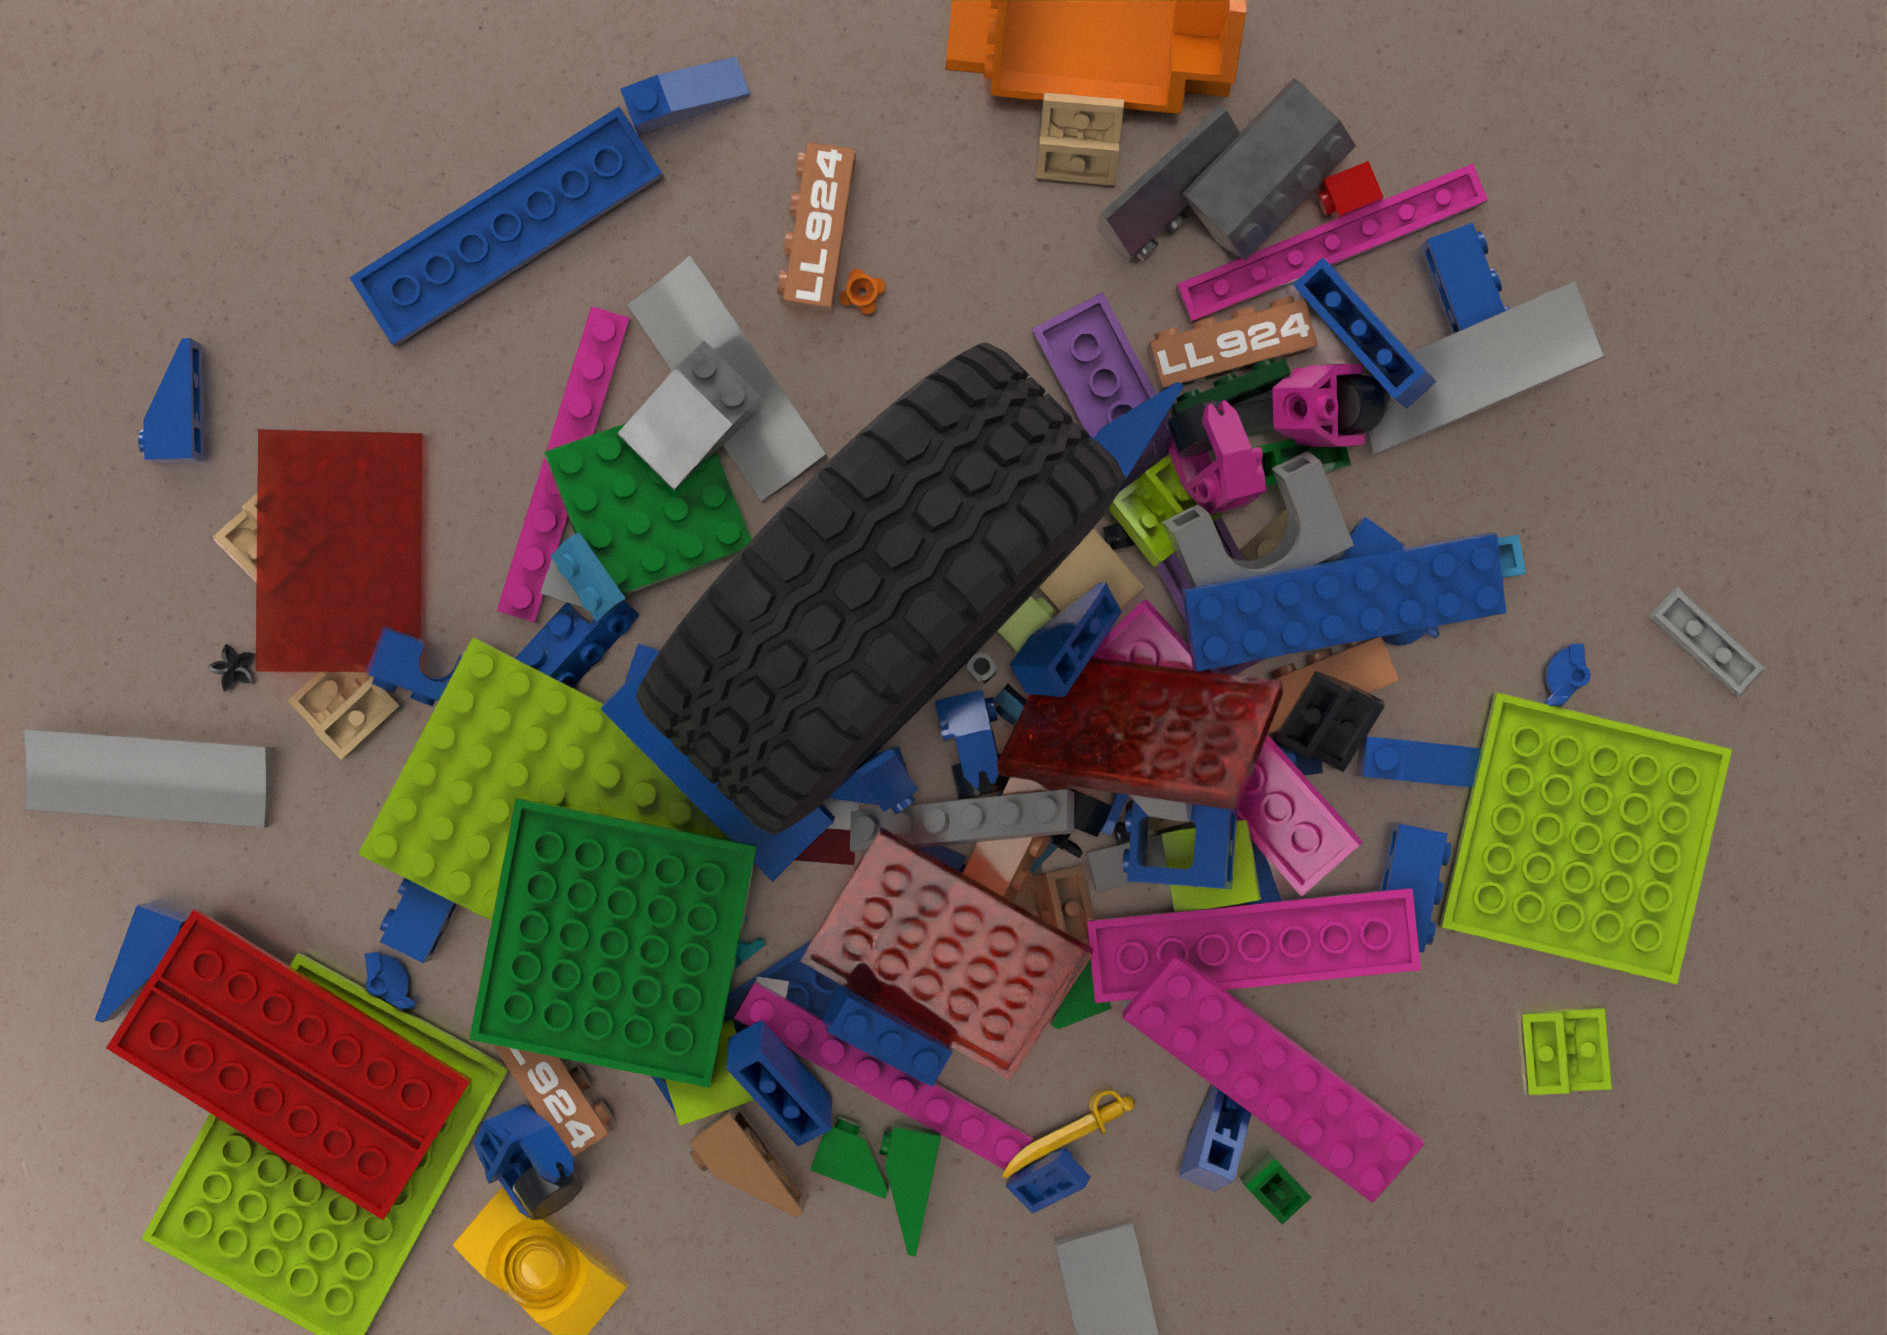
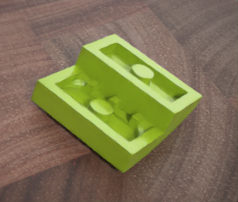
(1148, 503)
(1179, 854)
(1567, 1051)
(698, 1102)

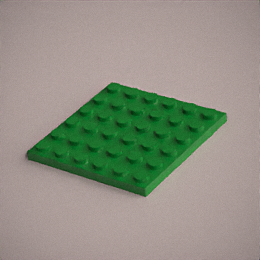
(613, 942)

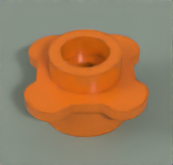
(851, 295)

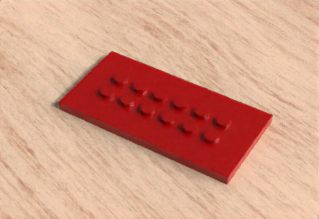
(289, 1063)

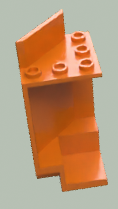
(1100, 48)

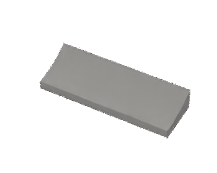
(682, 314)
(1494, 364)
(148, 778)
(1106, 1282)

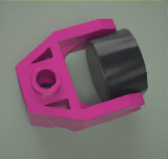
(1328, 405)
(1234, 476)

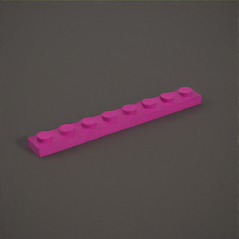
(1332, 241)
(575, 420)
(929, 1105)

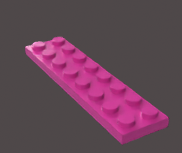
(1282, 807)
(1260, 942)
(1272, 1077)

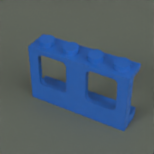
(1212, 852)

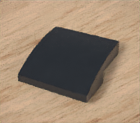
(1329, 720)

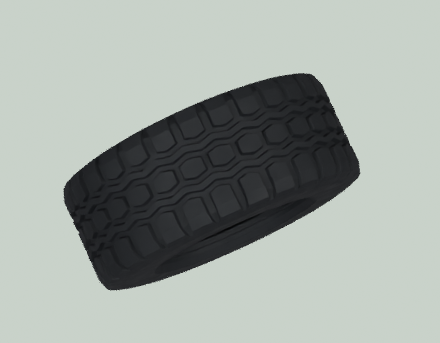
(877, 585)

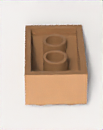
(741, 1158)

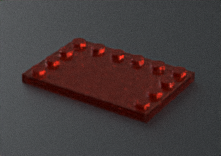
(336, 546)
(1146, 733)
(946, 954)

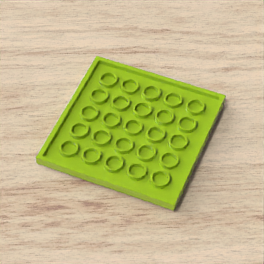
(1585, 838)

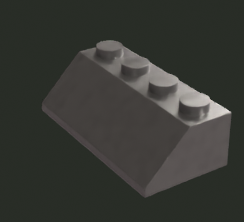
(1268, 169)
(1156, 197)

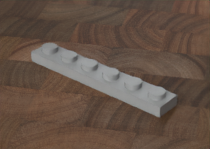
(969, 820)

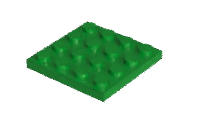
(636, 520)

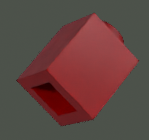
(1349, 191)

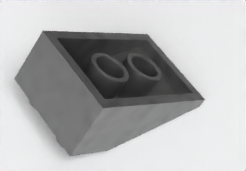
(690, 416)

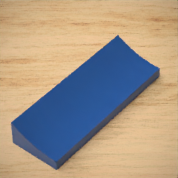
(773, 851)

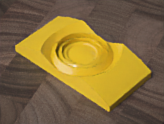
(539, 1267)

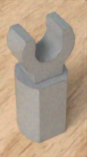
(981, 667)

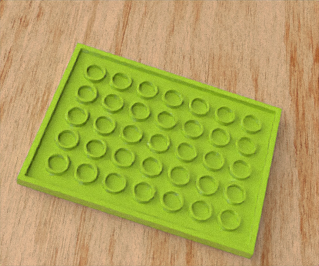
(503, 738)
(289, 1236)

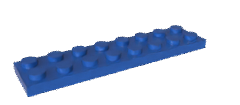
(506, 226)
(1344, 601)

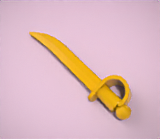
(1074, 1130)

